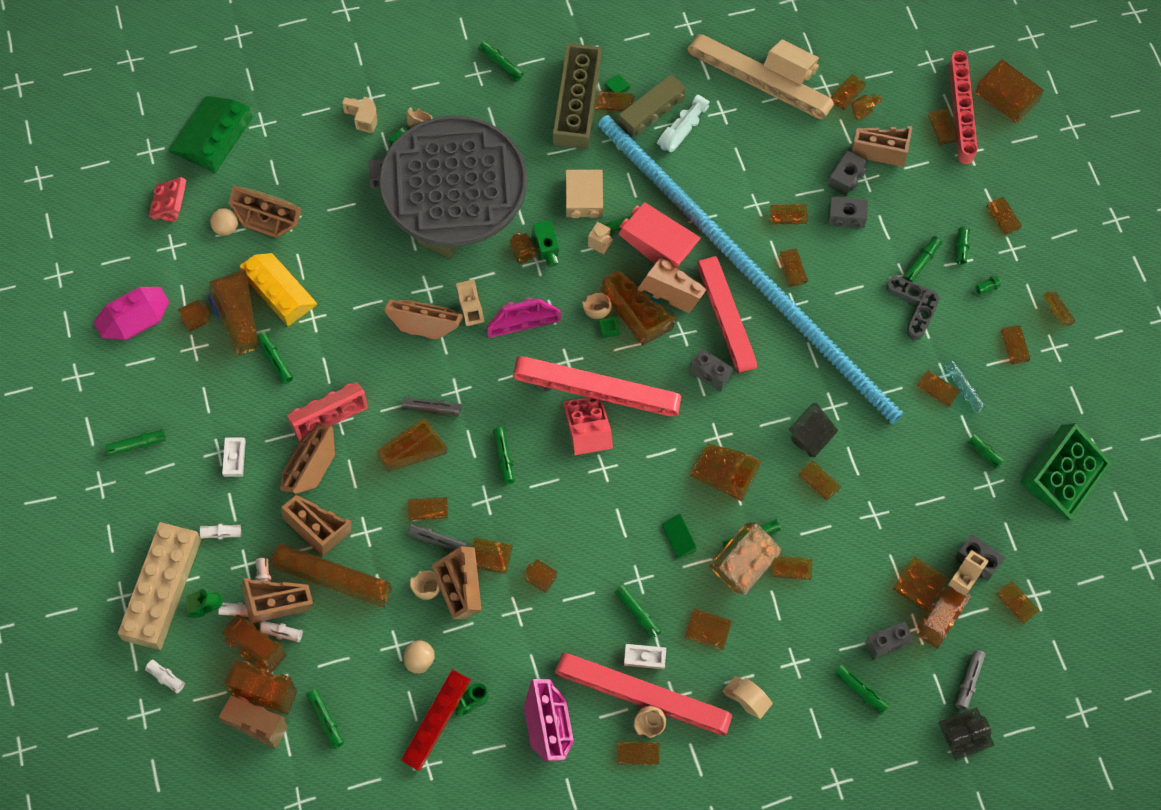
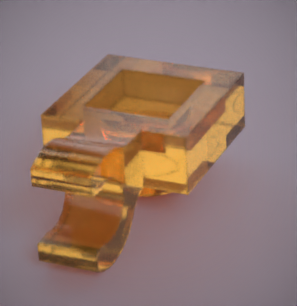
(864, 104)

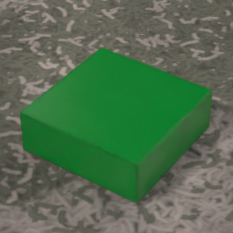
(617, 84)
(608, 327)

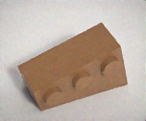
(882, 145)
(314, 524)
(254, 721)

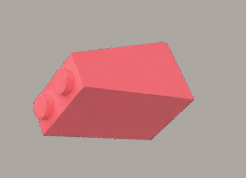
(657, 235)

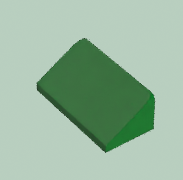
(679, 536)

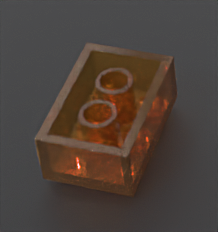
(1009, 91)
(746, 558)
(261, 686)

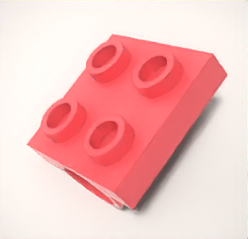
(167, 200)

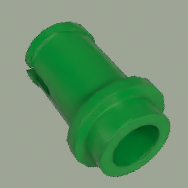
(990, 284)

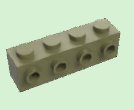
(652, 106)

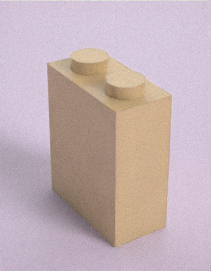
(791, 62)
(584, 193)

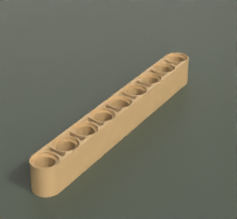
(760, 76)

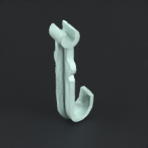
(682, 126)

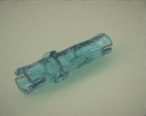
(968, 392)

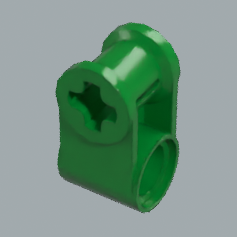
(202, 603)
(469, 701)

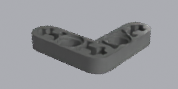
(920, 300)

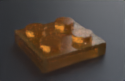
(920, 583)

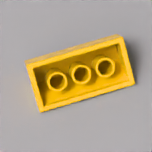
(278, 287)

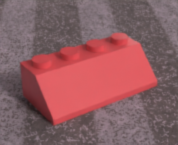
(328, 410)

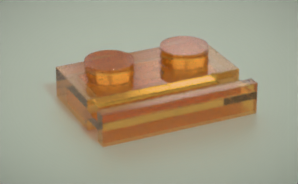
(492, 555)
(708, 629)

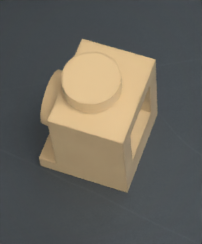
(600, 238)

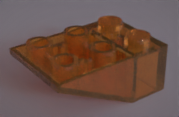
(726, 470)

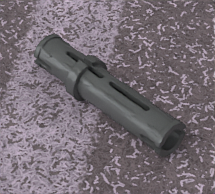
(440, 407)
(415, 531)

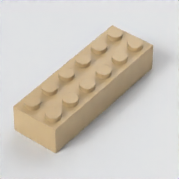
(159, 586)

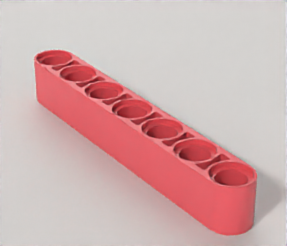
(962, 96)
(727, 314)

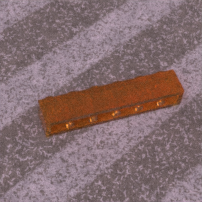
(331, 575)

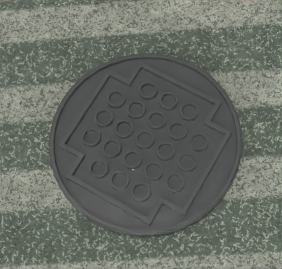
(453, 181)

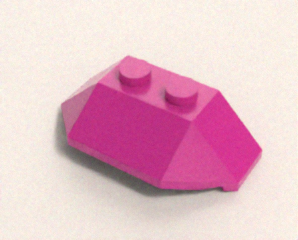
(132, 313)
(522, 316)
(548, 721)

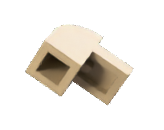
(364, 113)
(469, 302)
(968, 573)
(749, 696)

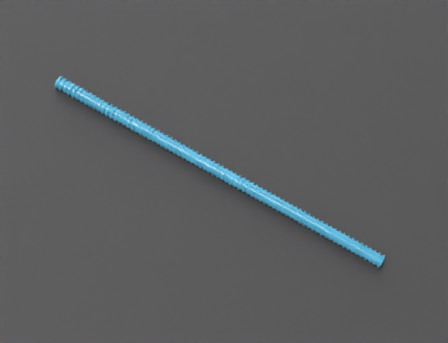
(749, 269)

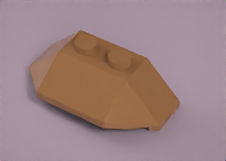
(263, 211)
(422, 318)
(309, 460)

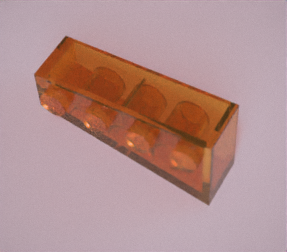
(235, 308)
(636, 308)

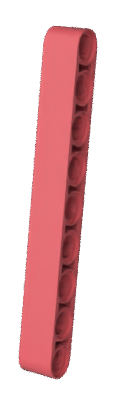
(597, 386)
(643, 693)

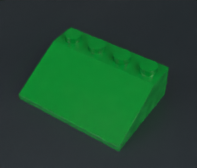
(212, 132)
(1066, 470)

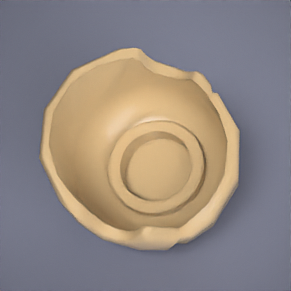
(416, 117)
(224, 222)
(597, 305)
(425, 585)
(418, 656)
(650, 721)

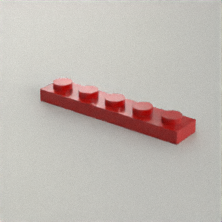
(436, 720)

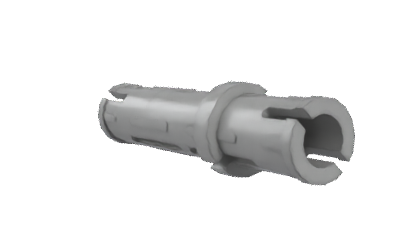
(968, 688)

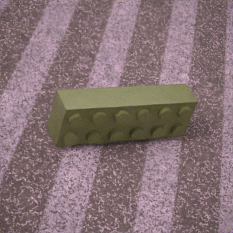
(577, 96)

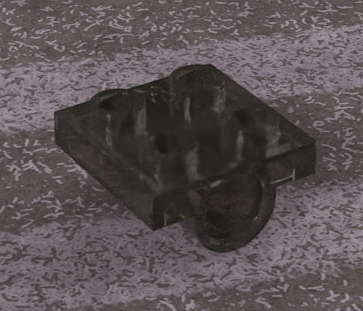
(812, 430)
(967, 733)

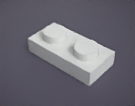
(234, 457)
(645, 656)

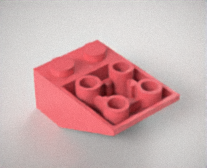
(588, 425)

